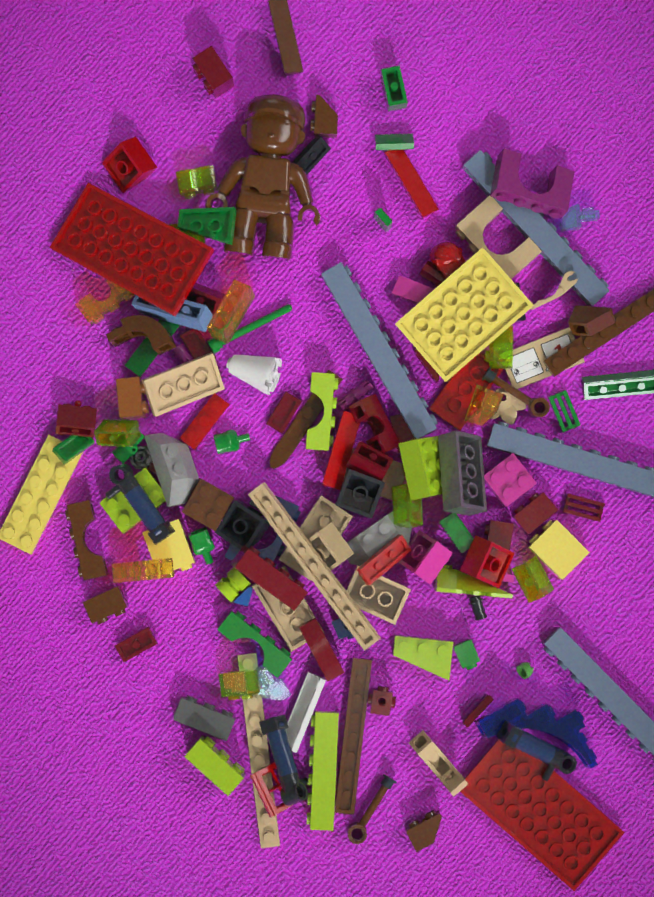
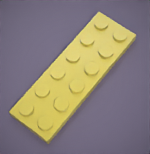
(37, 498)

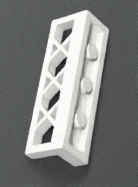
(304, 709)

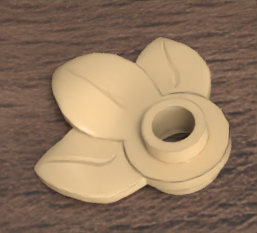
(509, 407)

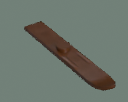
(298, 429)

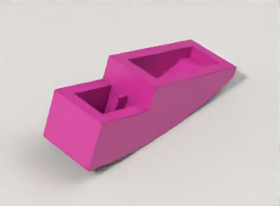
(410, 290)

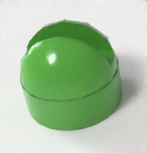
(525, 670)

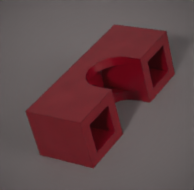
(371, 412)

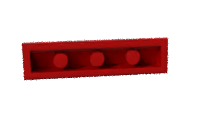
(411, 182)
(341, 451)

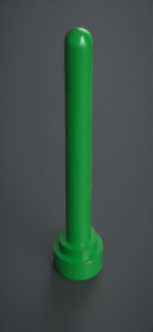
(216, 345)

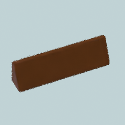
(285, 37)

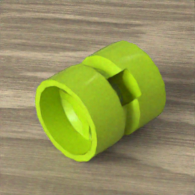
(233, 584)

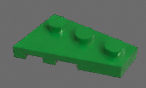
(209, 223)

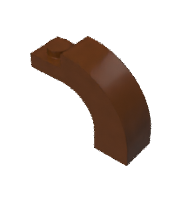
(143, 326)

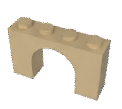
(472, 229)

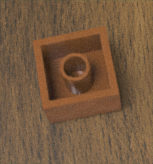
(131, 398)

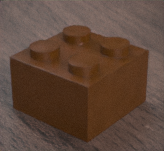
(207, 504)

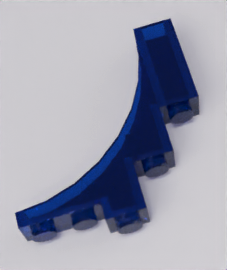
(542, 719)

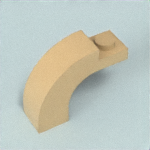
(438, 763)

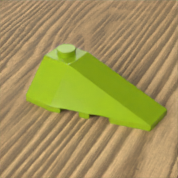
(457, 582)

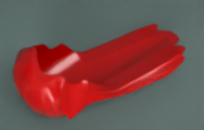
(447, 257)

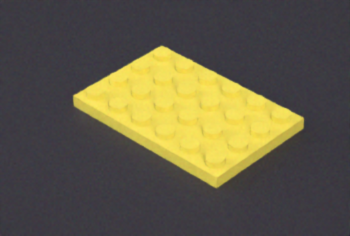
(464, 314)

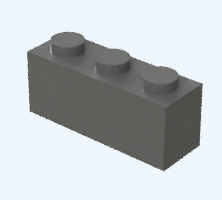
(204, 717)

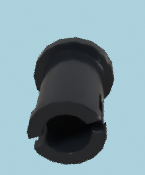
(477, 607)

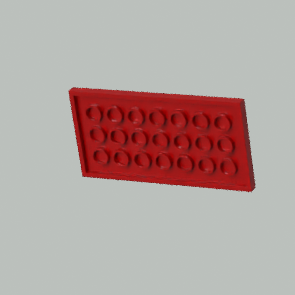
(132, 249)
(540, 814)

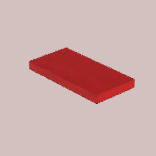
(458, 392)

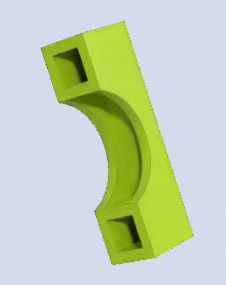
(323, 386)

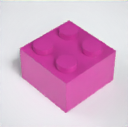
(509, 480)
(426, 557)

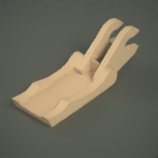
(564, 286)

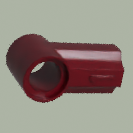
(431, 274)

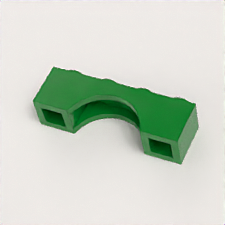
(274, 658)

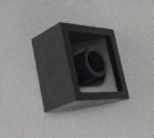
(360, 493)
(242, 525)

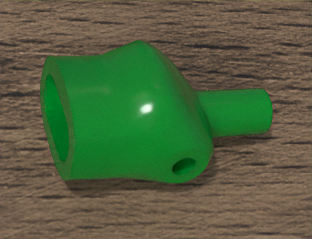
(229, 441)
(125, 453)
(202, 543)

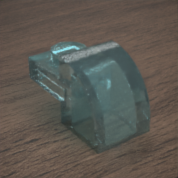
(573, 218)
(271, 688)

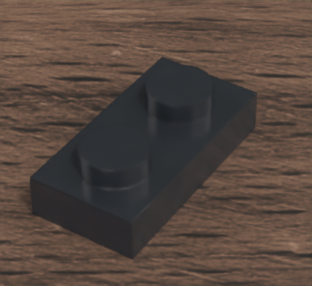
(312, 154)

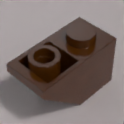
(325, 119)
(590, 320)
(424, 832)

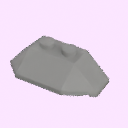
(173, 467)
(375, 538)

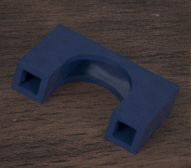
(276, 547)

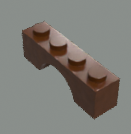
(91, 564)

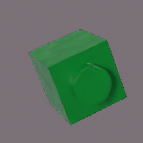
(466, 654)

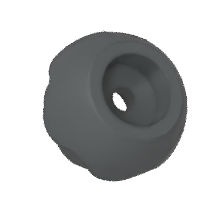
(136, 458)

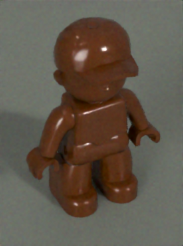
(273, 131)

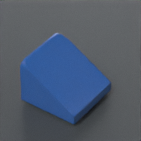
(244, 598)

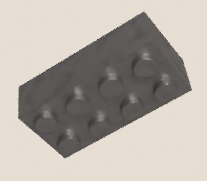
(462, 473)

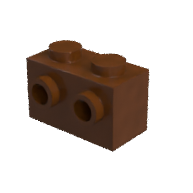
(106, 604)

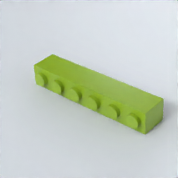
(324, 770)

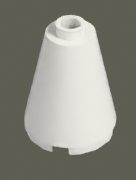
(256, 371)

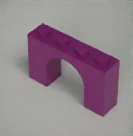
(508, 188)

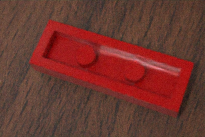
(204, 421)
(384, 559)

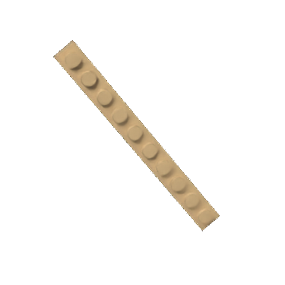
(314, 566)
(259, 755)

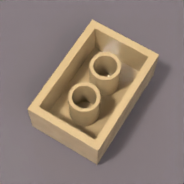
(381, 598)

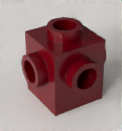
(381, 708)

